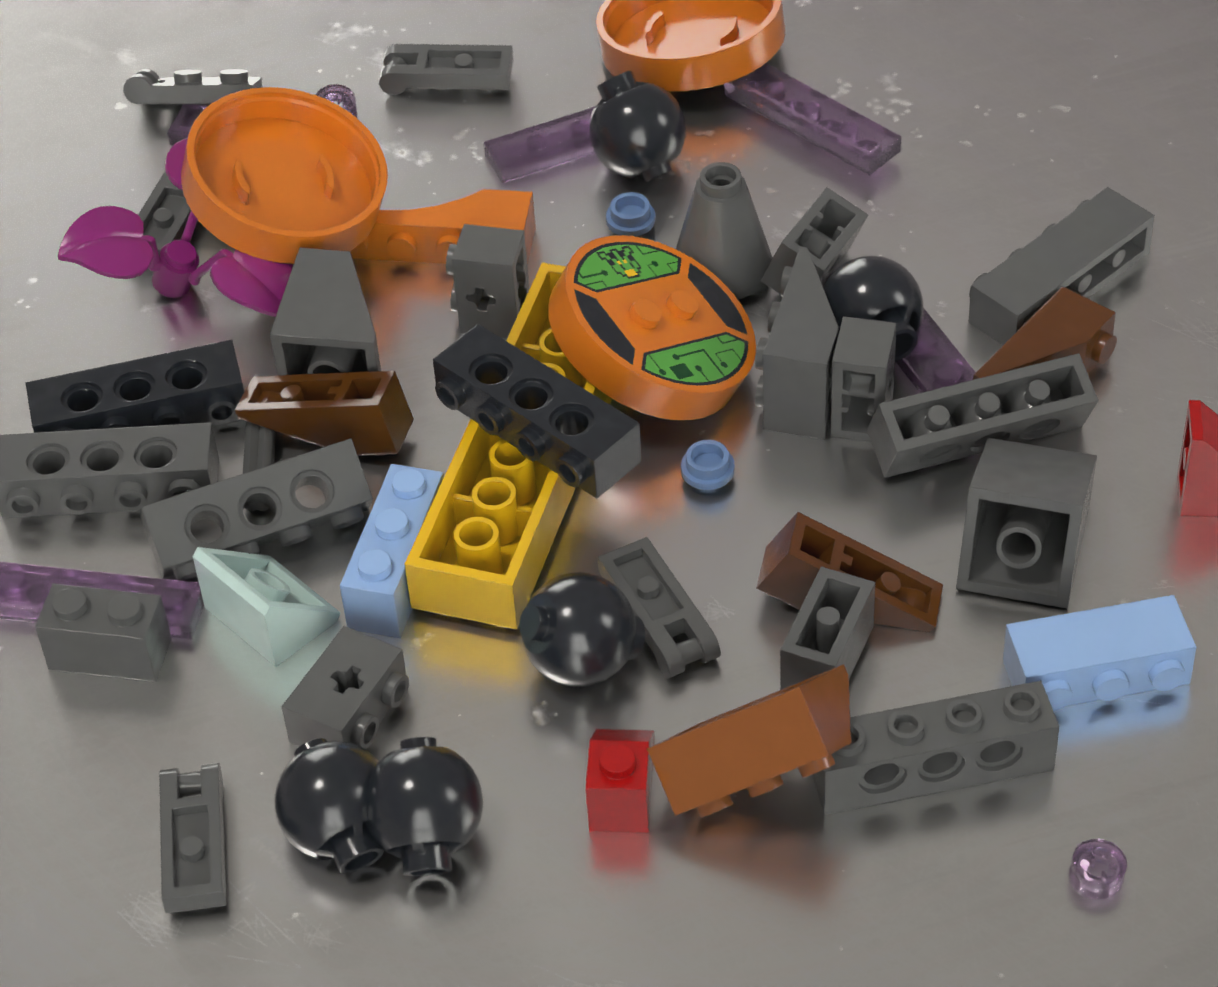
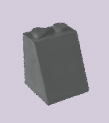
(323, 318)
(1025, 522)

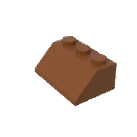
(756, 744)

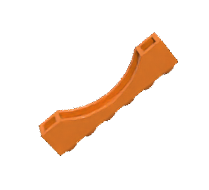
(428, 231)

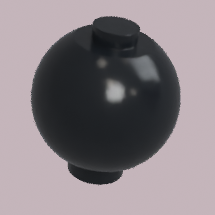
(636, 128)
(881, 292)
(580, 630)
(324, 803)
(423, 805)

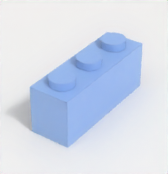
(375, 580)
(1102, 651)

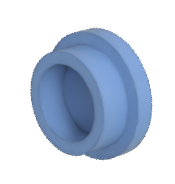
(630, 215)
(707, 465)

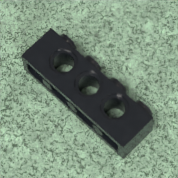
(155, 390)
(537, 411)

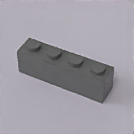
(1076, 253)

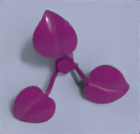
(113, 245)

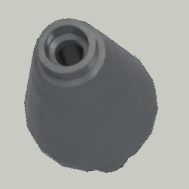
(725, 230)

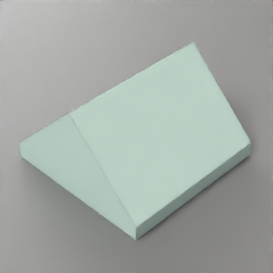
(261, 601)

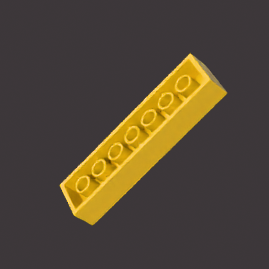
(494, 505)

